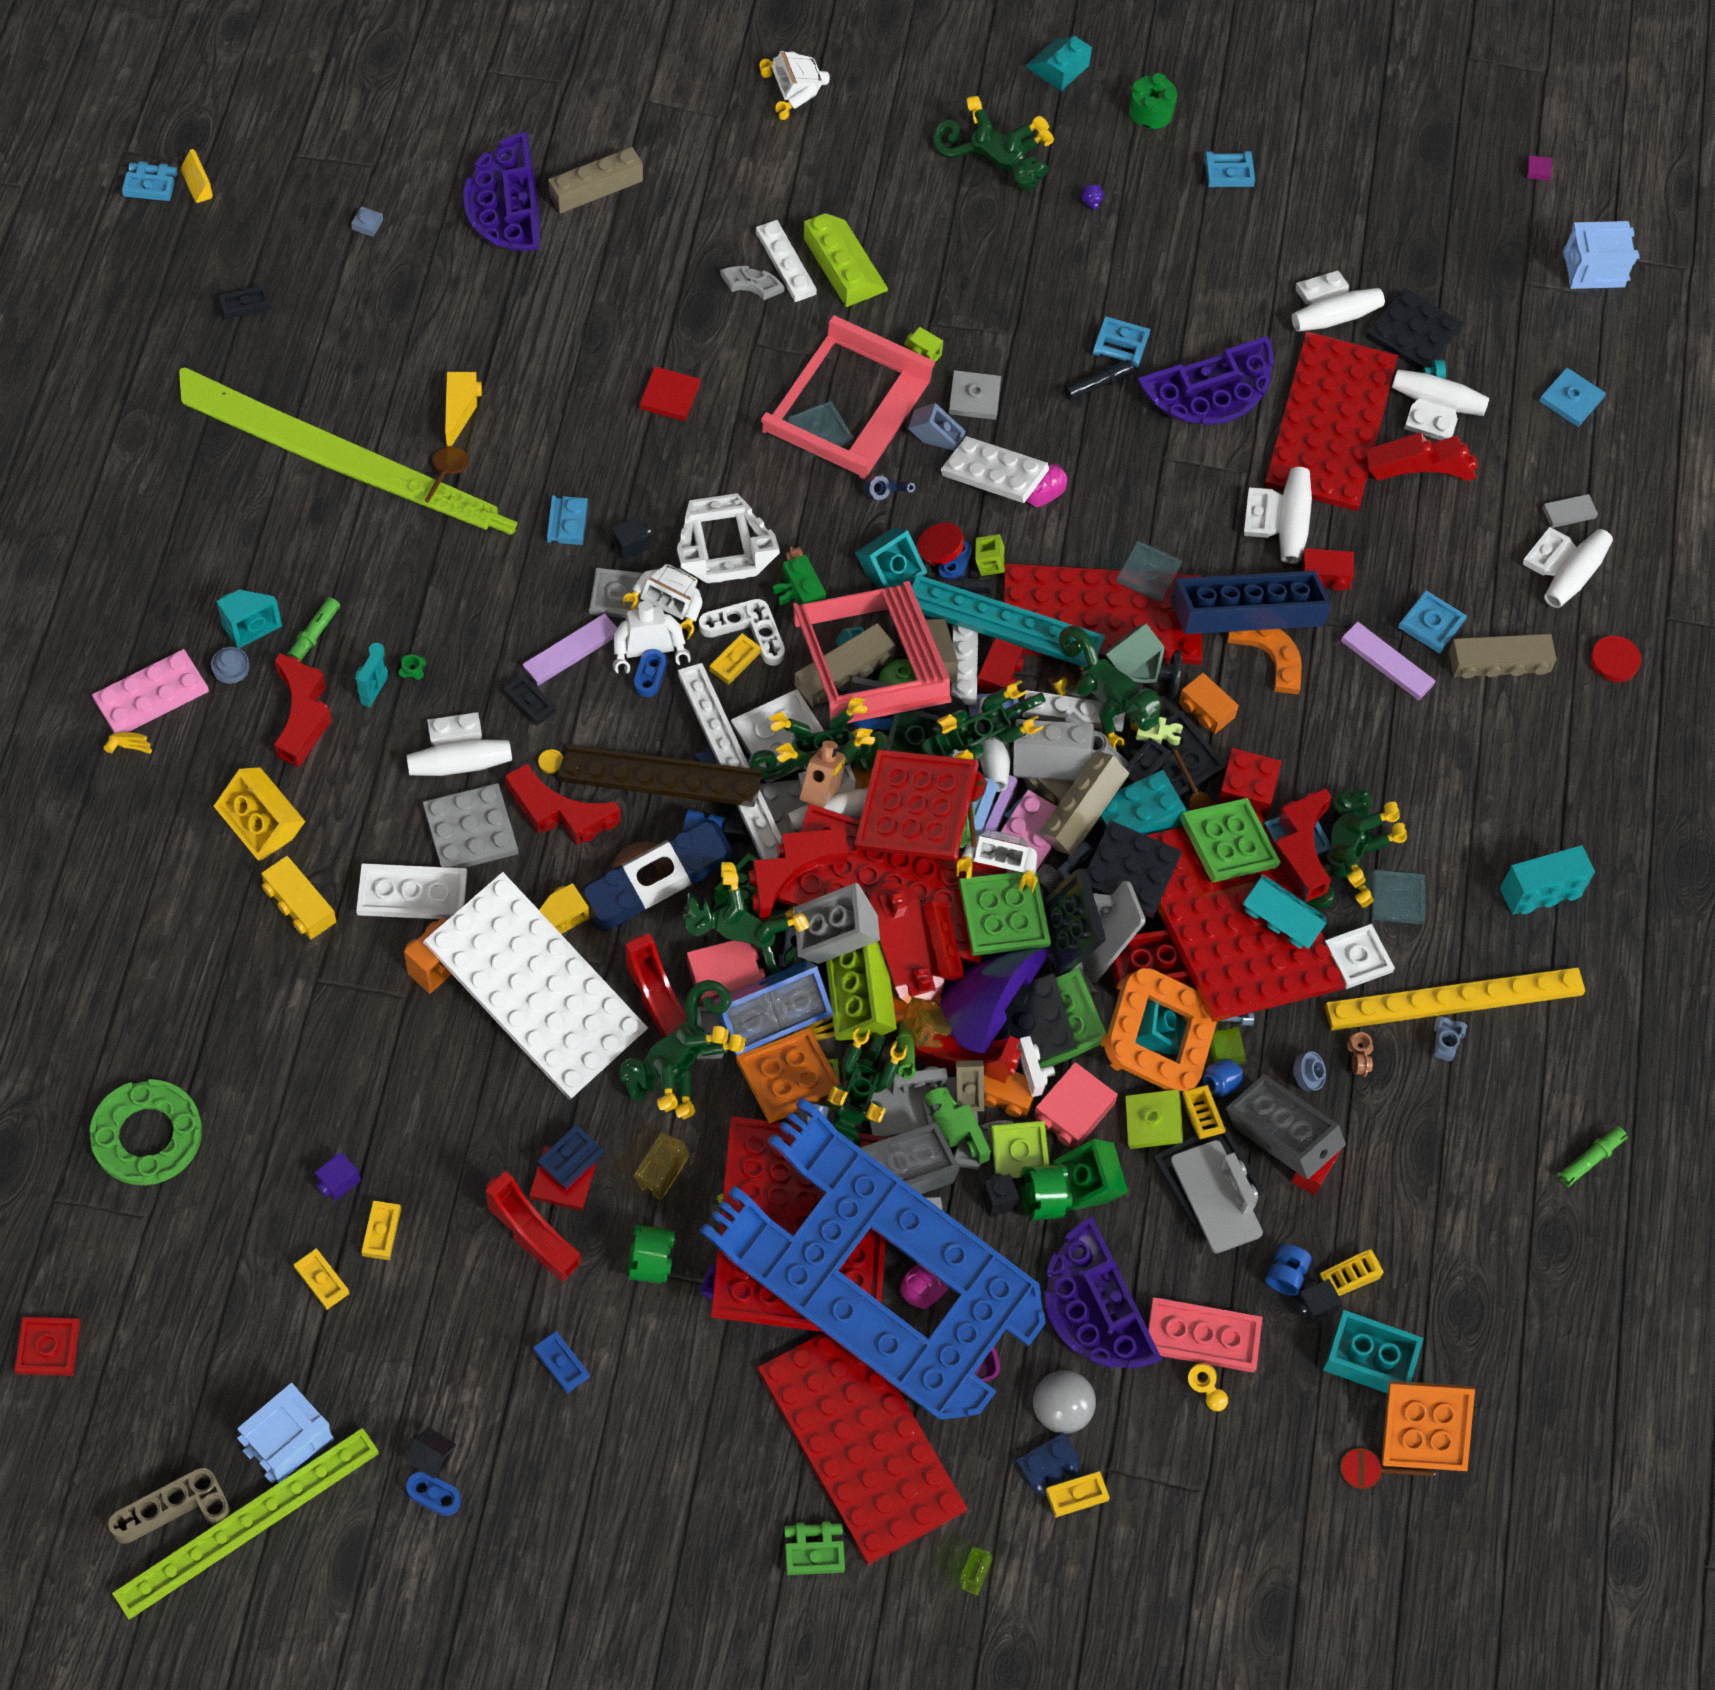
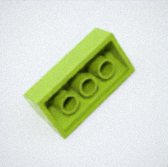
(842, 259)
(861, 993)

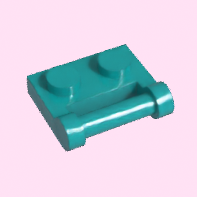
(372, 675)

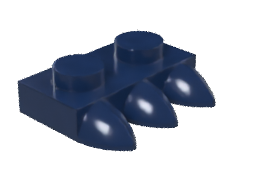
(1048, 1463)

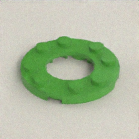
(133, 1098)

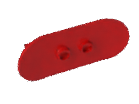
(906, 942)

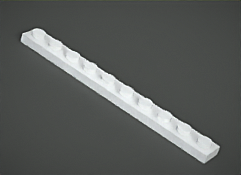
(728, 752)

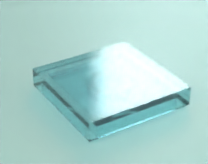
(823, 422)
(1149, 571)
(1398, 897)

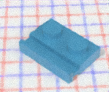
(567, 520)

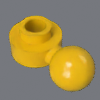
(1216, 1398)

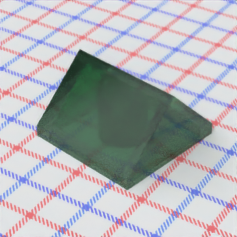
(909, 730)

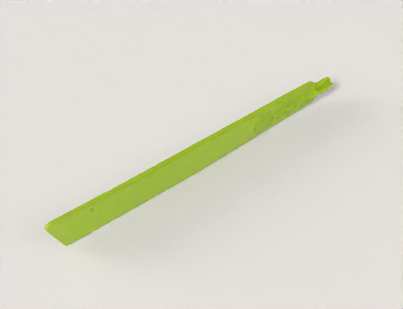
(334, 451)

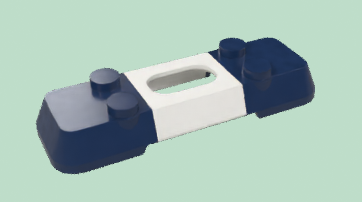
(619, 895)

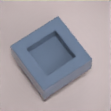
(367, 221)

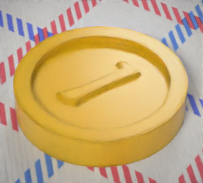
(550, 761)

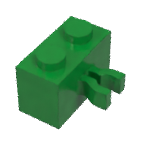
(800, 583)

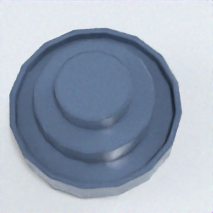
(230, 665)
(1309, 1071)

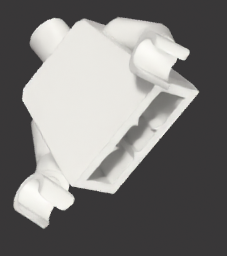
(647, 630)

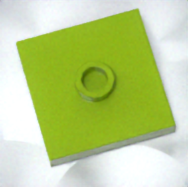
(1154, 1119)
(1018, 1146)

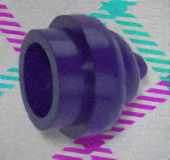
(1092, 196)

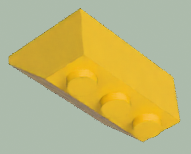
(258, 812)

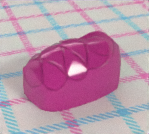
(1050, 486)
(921, 1287)

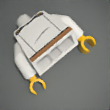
(797, 79)
(671, 590)
(1001, 851)

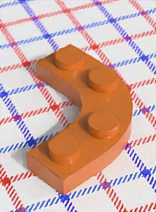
(1281, 650)

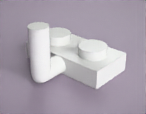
(1035, 1076)

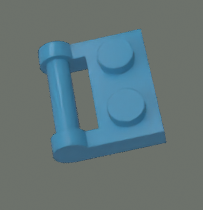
(1229, 169)
(1122, 335)

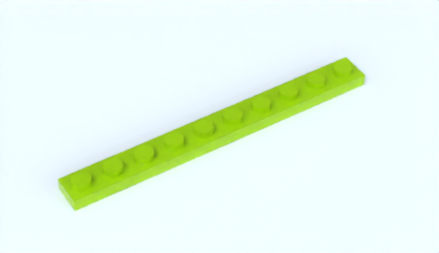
(245, 1523)

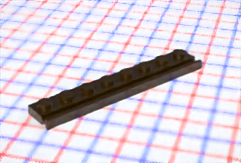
(660, 776)

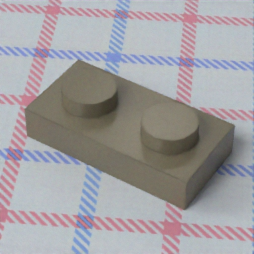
(970, 1084)

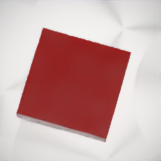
(670, 393)
(550, 1191)
(47, 1346)

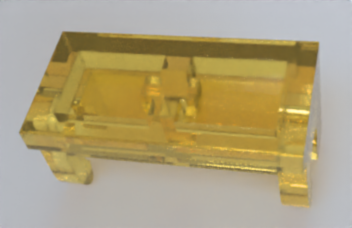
(924, 1020)
(661, 1165)

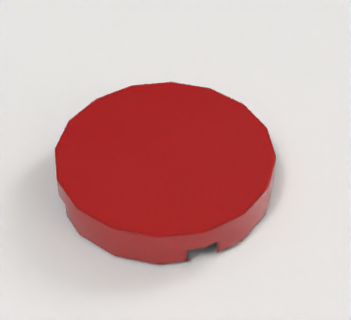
(940, 544)
(1615, 658)

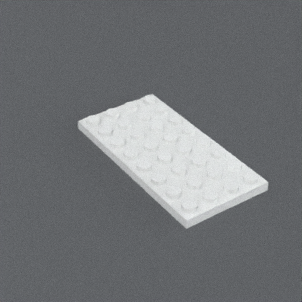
(535, 985)

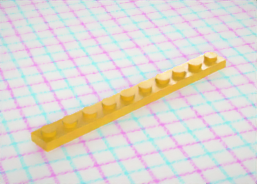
(1454, 998)

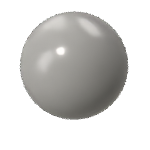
(1064, 1401)

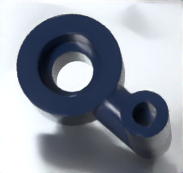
(884, 487)

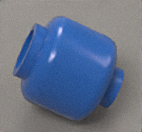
(1223, 1077)

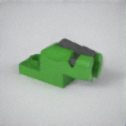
(956, 1123)

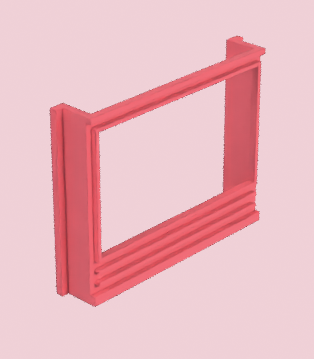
(888, 417)
(932, 680)

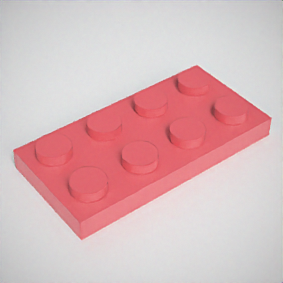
(1205, 1334)

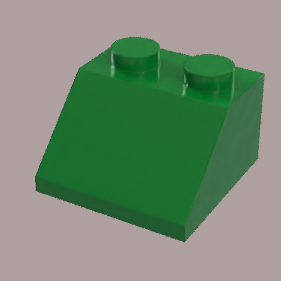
(1093, 1174)

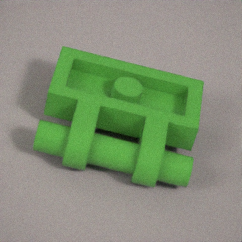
(814, 1556)

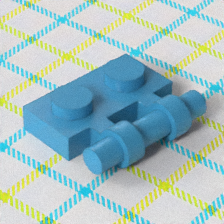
(148, 186)

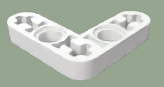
(748, 619)

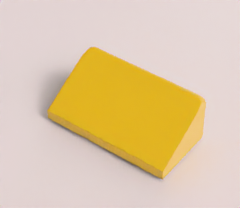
(196, 177)

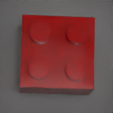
(1250, 778)

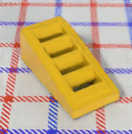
(1197, 1095)
(1358, 1260)

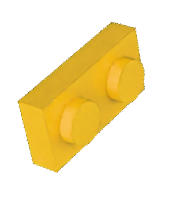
(735, 659)
(381, 1230)
(321, 1279)
(1077, 1494)

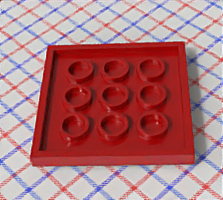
(916, 804)

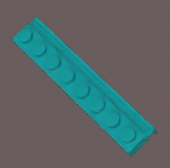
(997, 619)

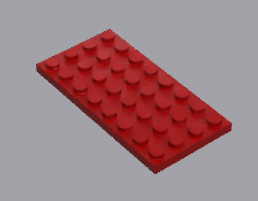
(1332, 418)
(1098, 604)
(926, 876)
(862, 1446)

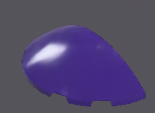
(504, 197)
(1216, 387)
(979, 1000)
(1093, 1304)

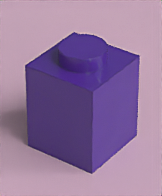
(337, 1177)

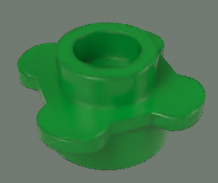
(409, 661)

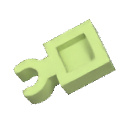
(1161, 732)

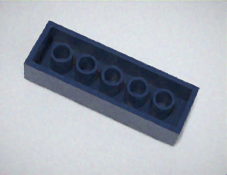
(1250, 602)

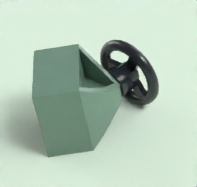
(1140, 658)

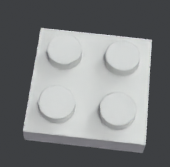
(1359, 956)

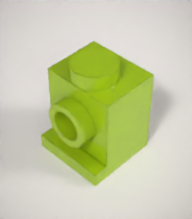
(925, 344)
(990, 555)

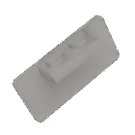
(1121, 921)
(905, 1101)
(1219, 1195)

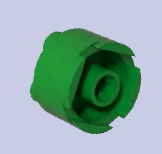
(1153, 101)
(1045, 1191)
(649, 1254)

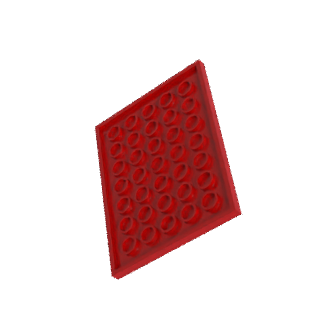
(1227, 952)
(788, 1202)

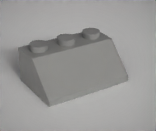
(1053, 752)
(837, 924)

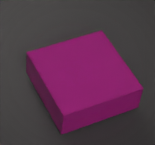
(1539, 168)

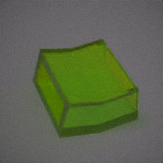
(1228, 1045)
(976, 1554)

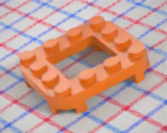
(1125, 1024)

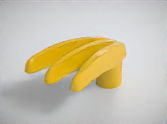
(128, 740)
(816, 1031)

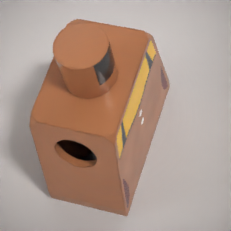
(823, 775)

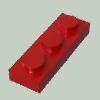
(943, 940)

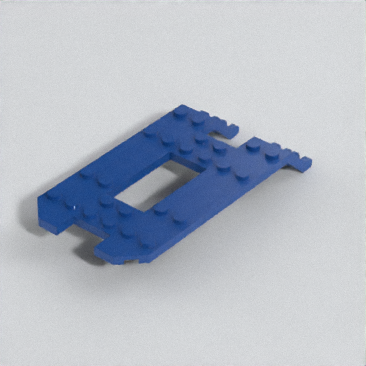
(866, 1196)

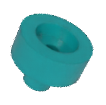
(1437, 368)

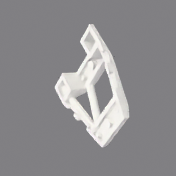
(757, 550)

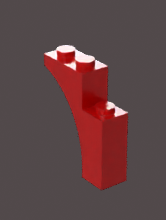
(1417, 454)
(307, 715)
(547, 808)
(1297, 847)
(795, 856)
(656, 992)
(999, 1059)
(529, 1227)

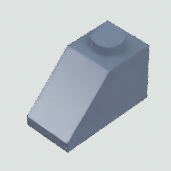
(936, 427)

